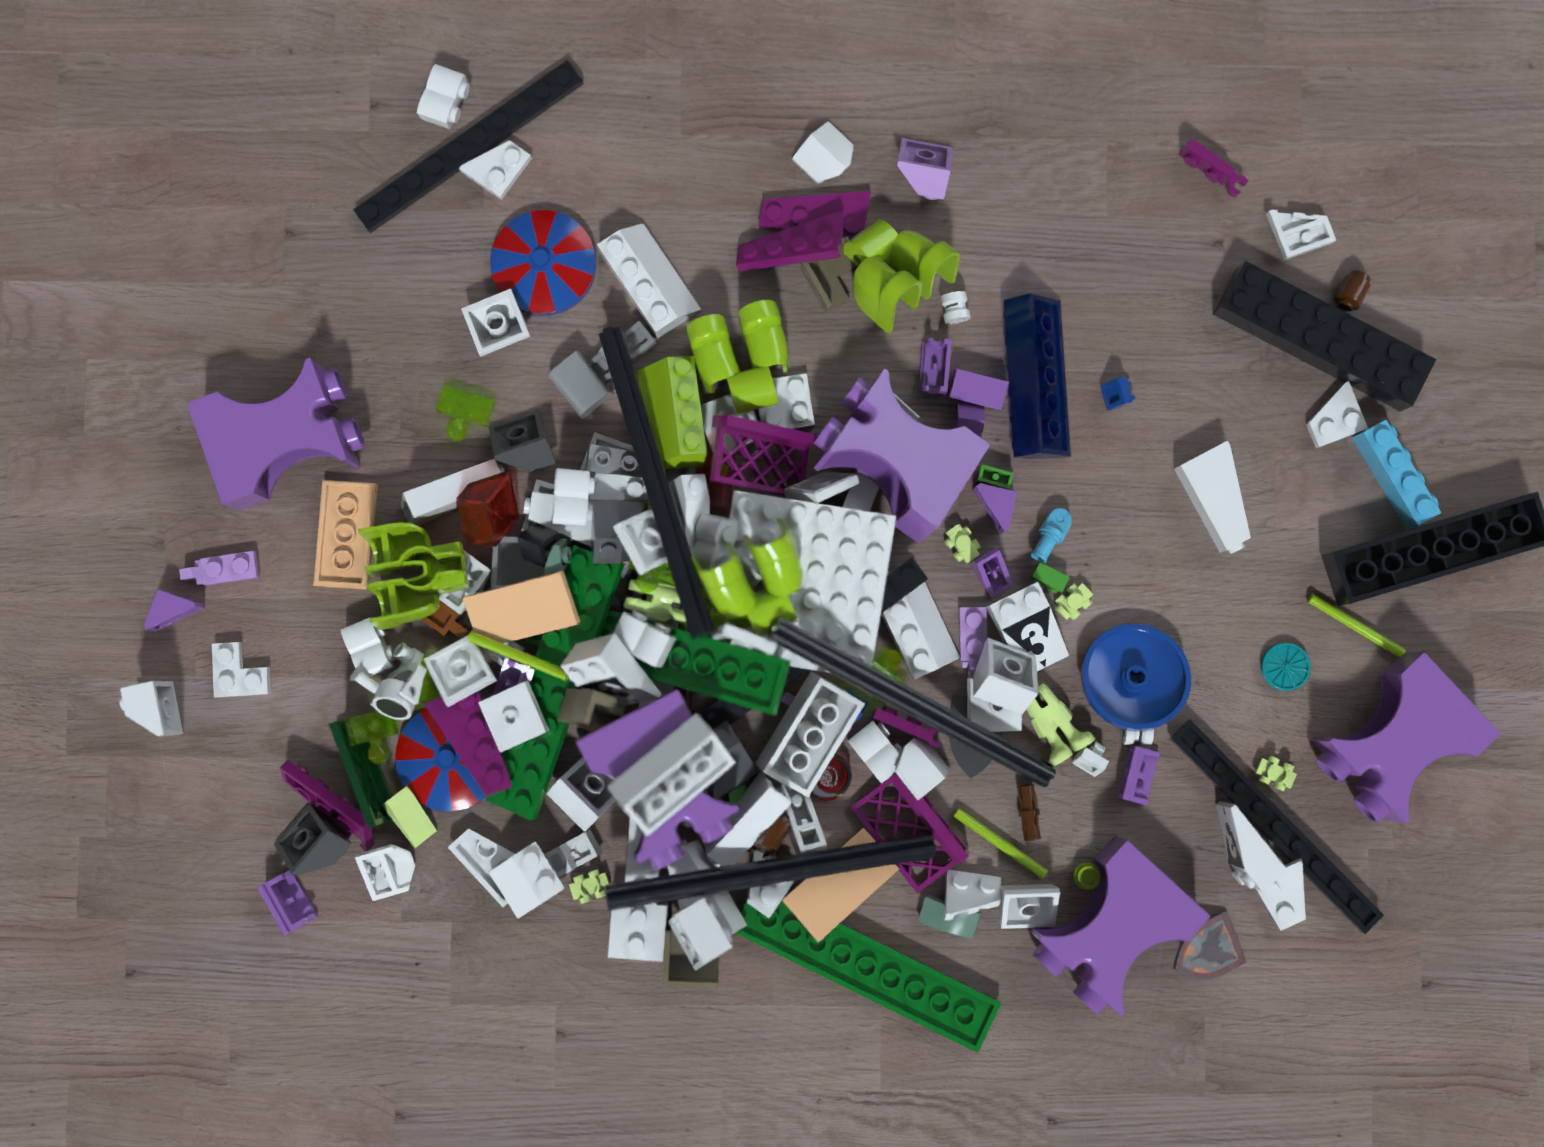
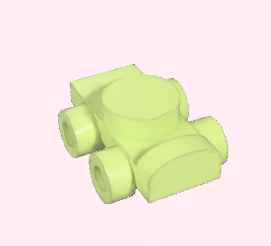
(965, 547)
(1078, 598)
(1271, 771)
(583, 888)

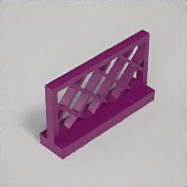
(759, 433)
(932, 821)

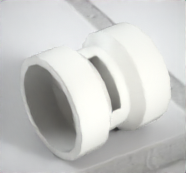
(955, 307)
(1144, 737)

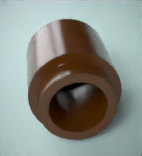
(1352, 291)

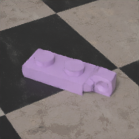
(223, 569)
(972, 636)

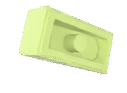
(409, 816)

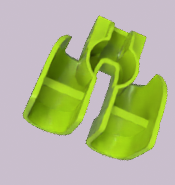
(914, 255)
(765, 347)
(407, 546)
(781, 576)

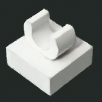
(1091, 760)

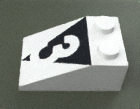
(1028, 624)
(609, 669)
(1246, 850)

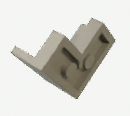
(824, 281)
(588, 709)
(679, 970)

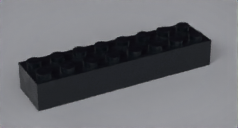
(1324, 336)
(1436, 549)

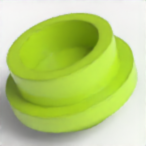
(1087, 876)

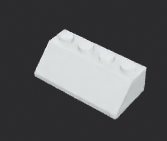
(648, 278)
(919, 633)
(809, 734)
(671, 774)

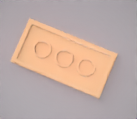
(340, 549)
(523, 608)
(828, 899)

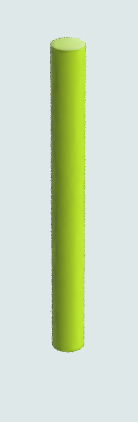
(1356, 625)
(517, 655)
(1000, 843)

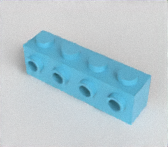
(1396, 474)

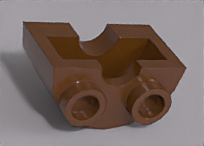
(772, 838)

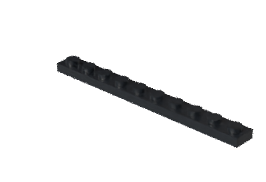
(468, 145)
(898, 585)
(1276, 826)

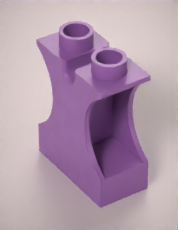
(258, 442)
(911, 463)
(1415, 724)
(627, 740)
(1127, 915)

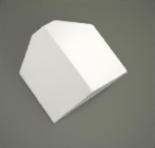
(824, 153)
(477, 578)
(921, 767)
(386, 870)

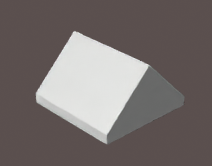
(495, 322)
(1028, 906)

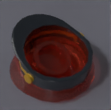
(834, 780)

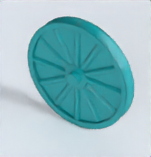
(1285, 666)

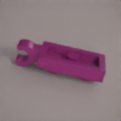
(1213, 166)
(910, 726)

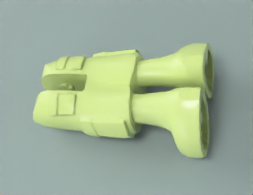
(658, 604)
(1056, 715)

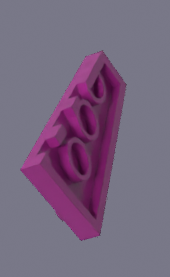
(792, 211)
(799, 244)
(473, 741)
(328, 803)

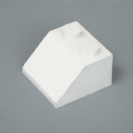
(1006, 676)
(153, 707)
(583, 794)
(526, 880)
(700, 933)

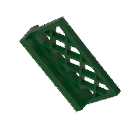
(365, 776)

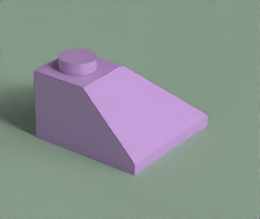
(926, 167)

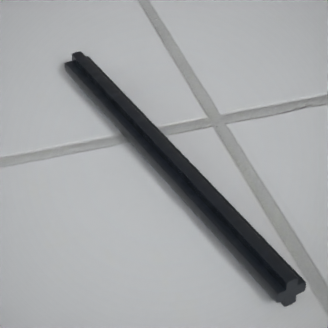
(656, 483)
(910, 701)
(769, 871)

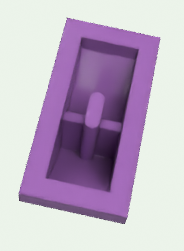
(970, 416)
(998, 504)
(992, 572)
(168, 609)

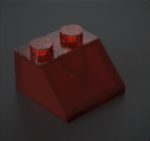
(718, 492)
(488, 509)

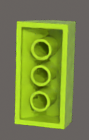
(675, 410)

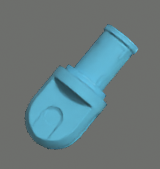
(1052, 532)

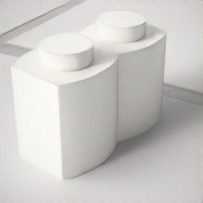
(442, 96)
(571, 497)
(712, 538)
(643, 639)
(368, 648)
(877, 750)

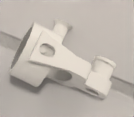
(393, 695)

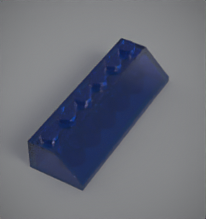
(1036, 377)

